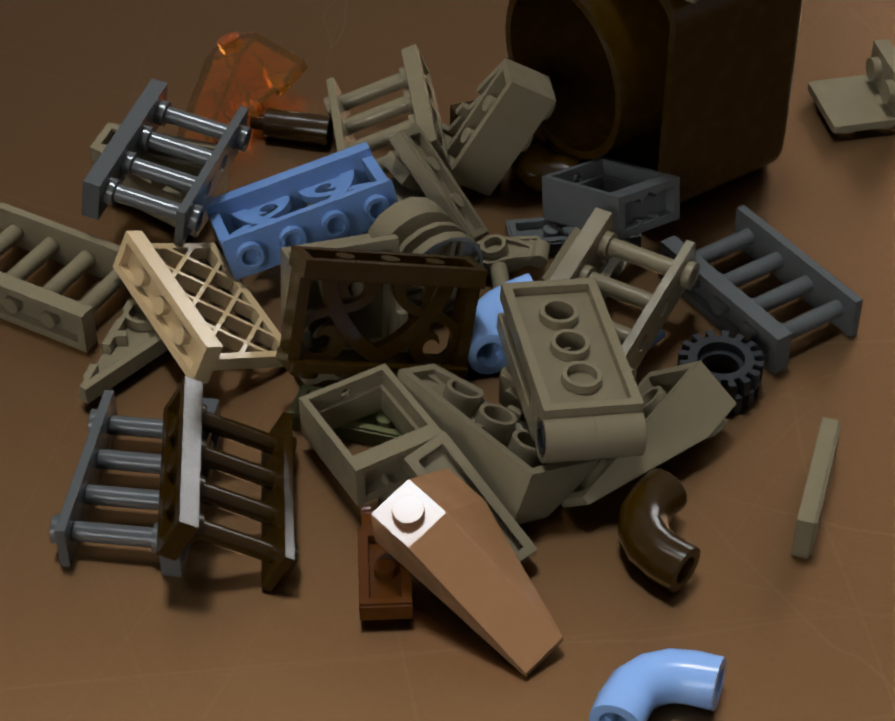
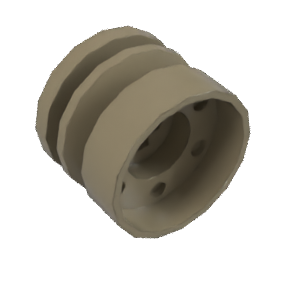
(425, 230)

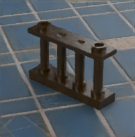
(184, 487)

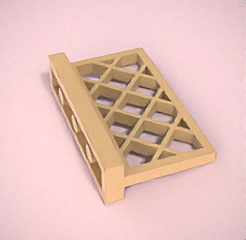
(180, 316)

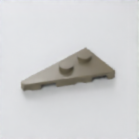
(126, 349)

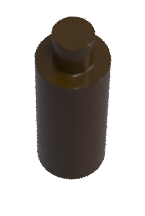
(294, 126)

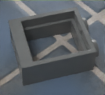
(634, 195)

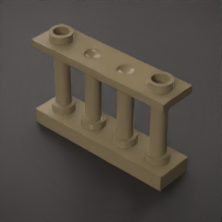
(418, 99)
(599, 241)
(45, 307)

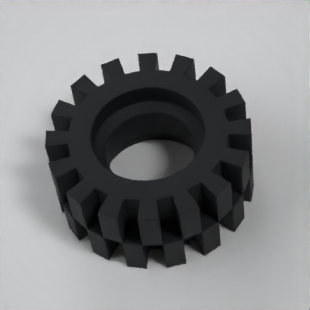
(729, 355)

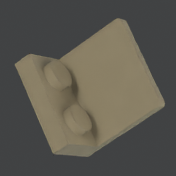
(860, 100)

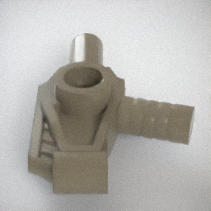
(511, 254)

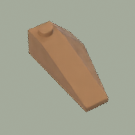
(463, 557)

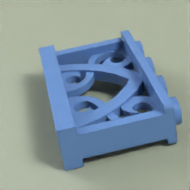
(273, 213)

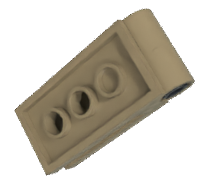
(570, 371)

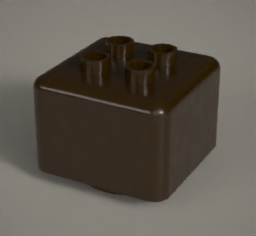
(664, 81)

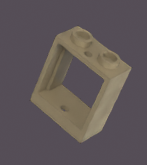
(378, 468)

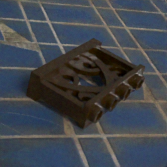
(337, 269)

